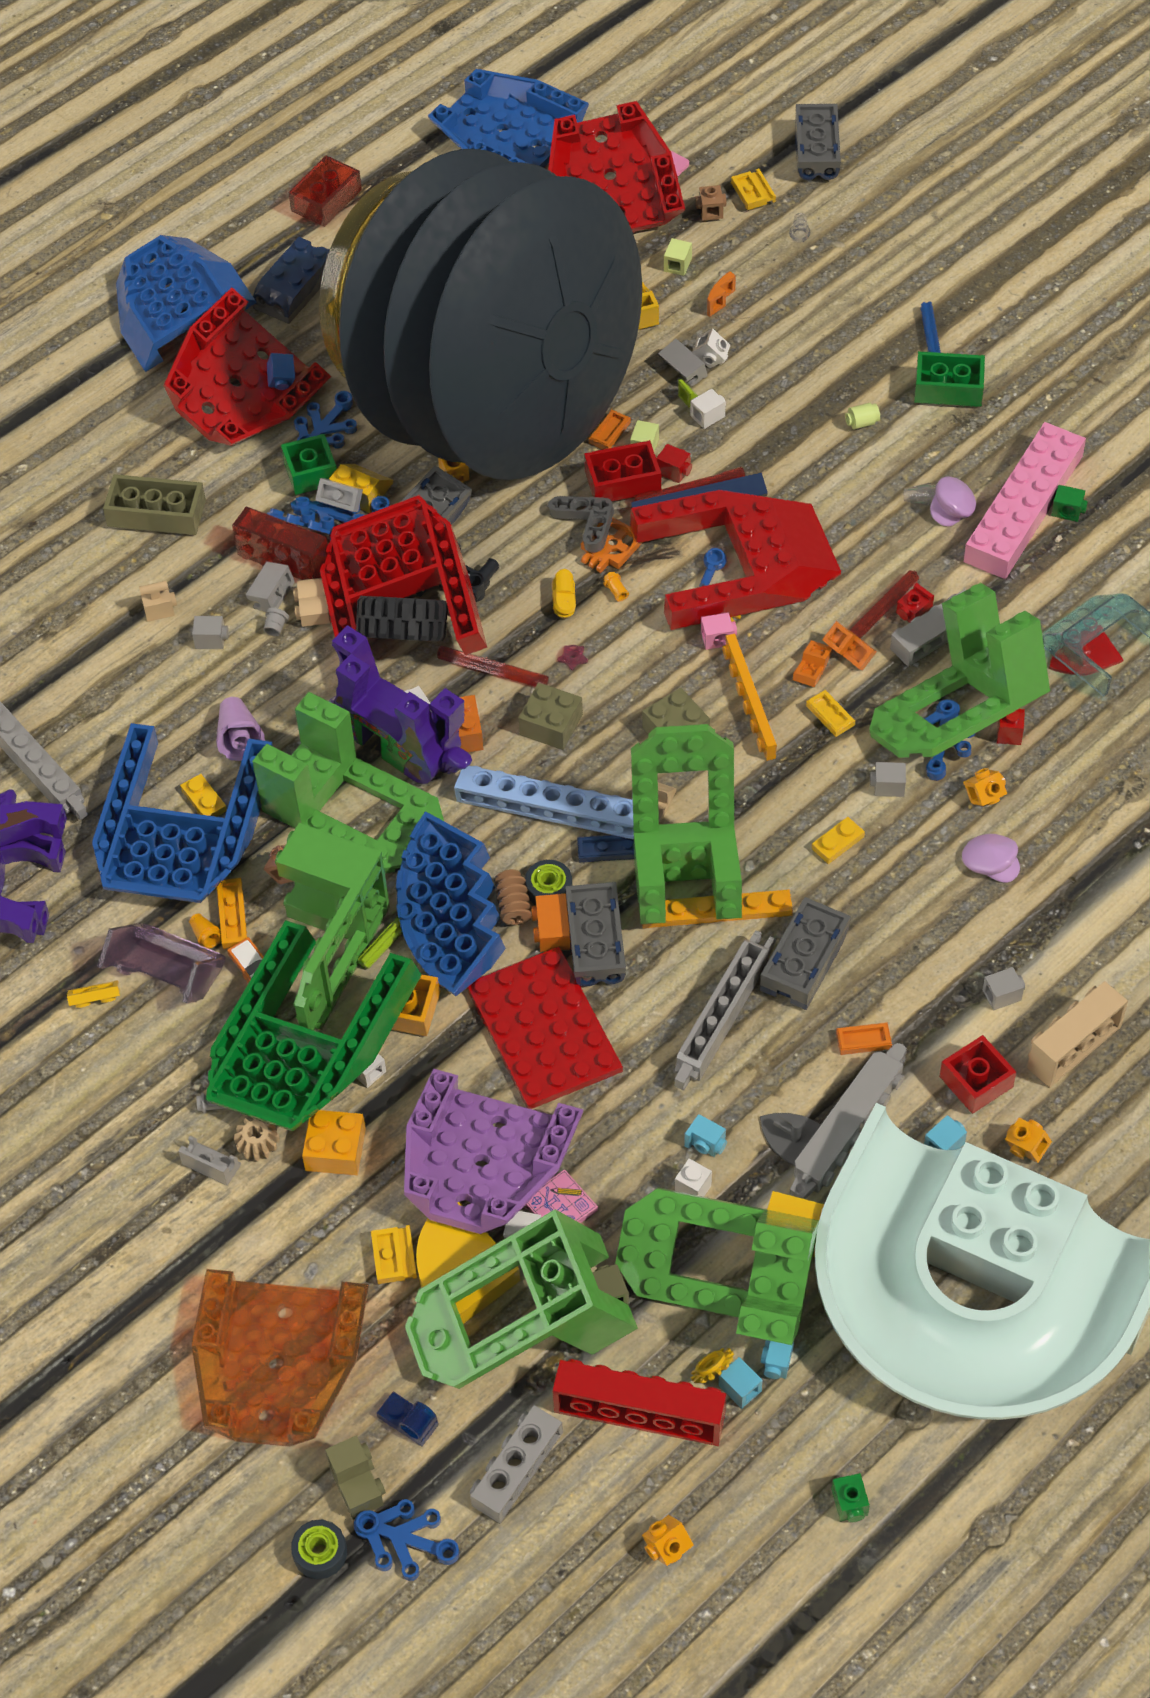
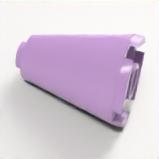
(235, 728)

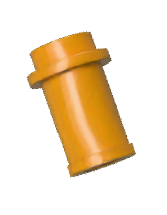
(613, 582)

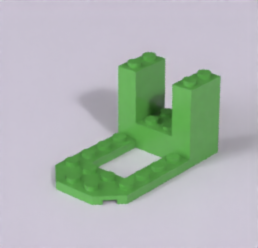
(993, 657)
(301, 783)
(692, 848)
(338, 891)
(557, 1265)
(779, 1272)

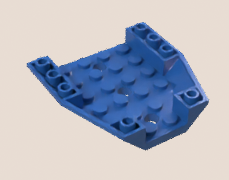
(507, 103)
(151, 312)

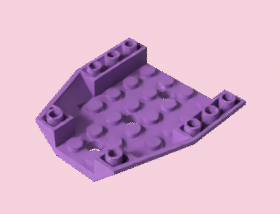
(456, 1130)

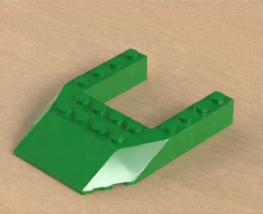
(287, 1070)

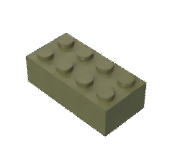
(154, 504)

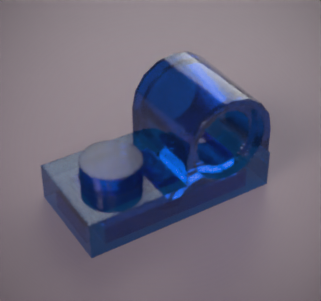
(411, 1420)

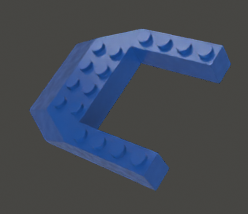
(166, 849)

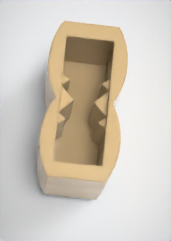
(312, 602)

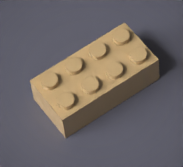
(1076, 1033)

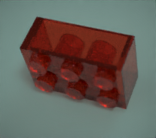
(325, 190)

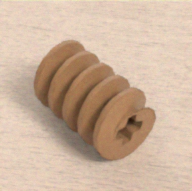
(512, 897)

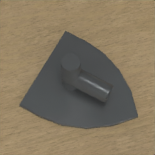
(788, 1133)

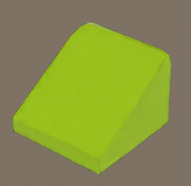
(686, 393)

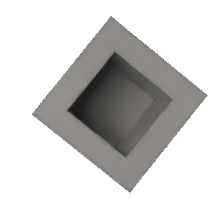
(209, 632)
(889, 779)
(1003, 988)

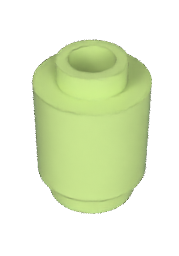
(862, 415)

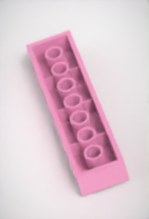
(1024, 500)

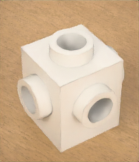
(711, 348)

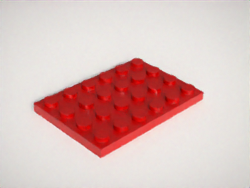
(544, 1028)

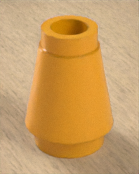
(205, 931)

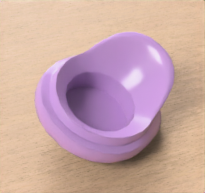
(952, 501)
(992, 856)

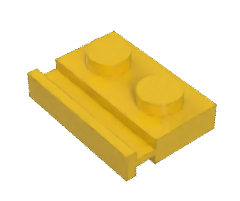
(753, 189)
(393, 1254)

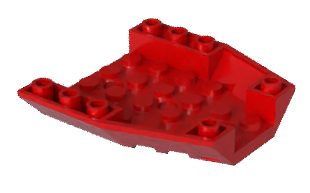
(634, 151)
(225, 347)

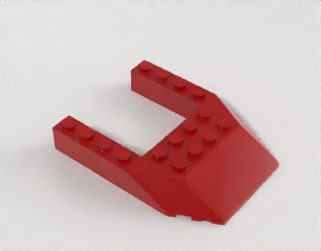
(774, 540)
(396, 556)

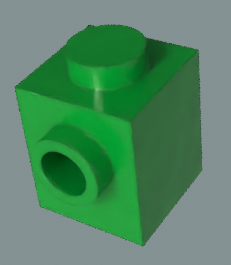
(850, 1498)

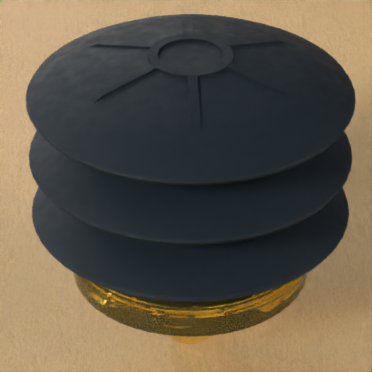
(483, 310)

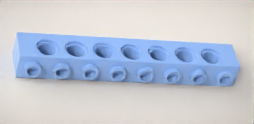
(536, 800)

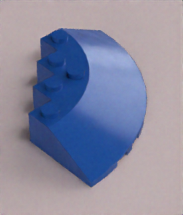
(446, 905)

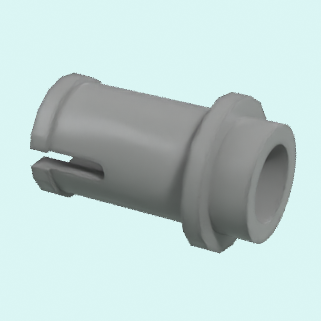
(204, 1105)

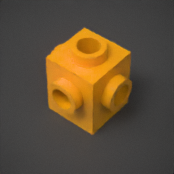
(985, 787)
(1027, 1139)
(667, 1540)

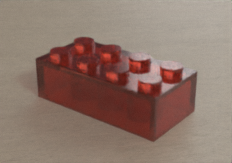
(277, 541)

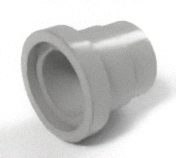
(275, 621)

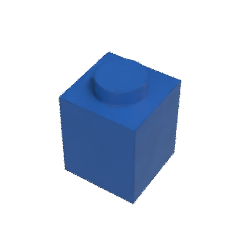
(280, 371)

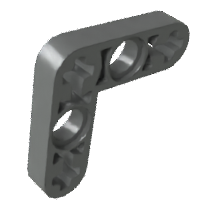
(565, 508)

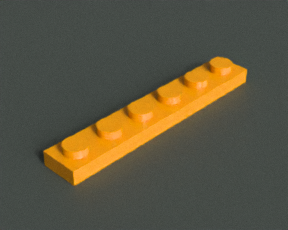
(751, 703)
(702, 909)

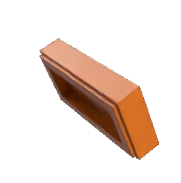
(609, 430)
(863, 1038)

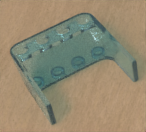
(1084, 624)

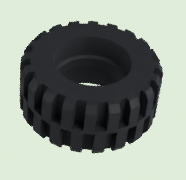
(402, 618)

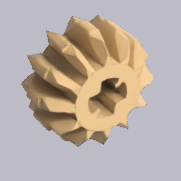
(249, 1145)

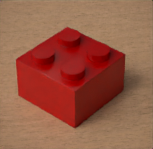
(977, 1074)

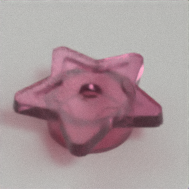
(573, 650)

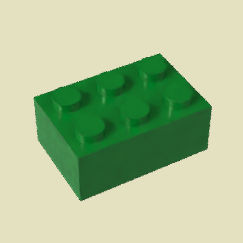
(949, 379)

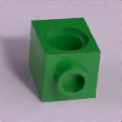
(1069, 503)

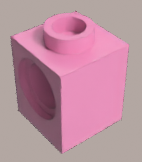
(715, 628)

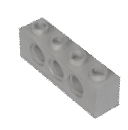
(498, 1502)

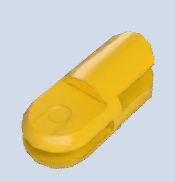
(563, 594)

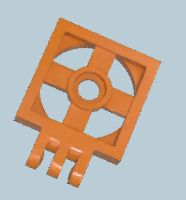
(604, 558)

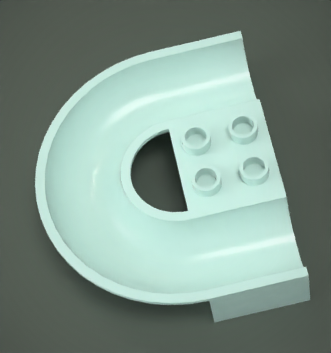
(998, 1226)

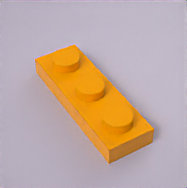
(231, 912)

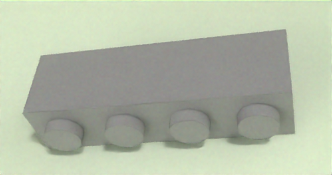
(920, 636)

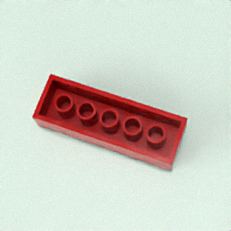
(639, 1402)

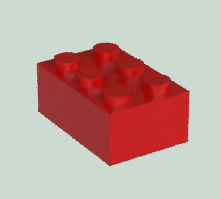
(622, 471)

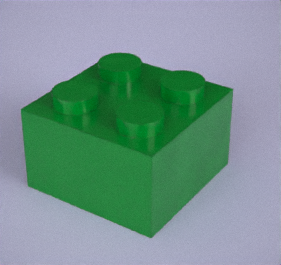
(308, 462)

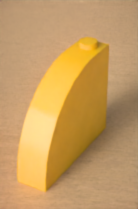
(447, 1247)

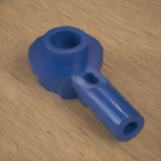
(713, 560)

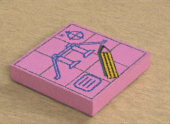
(565, 1196)

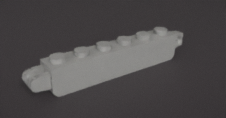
(39, 765)
(722, 1010)
(846, 1120)

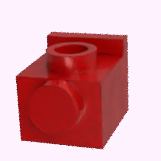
(915, 603)

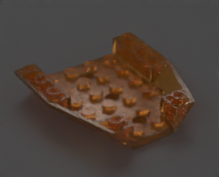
(242, 1333)

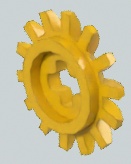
(712, 1365)

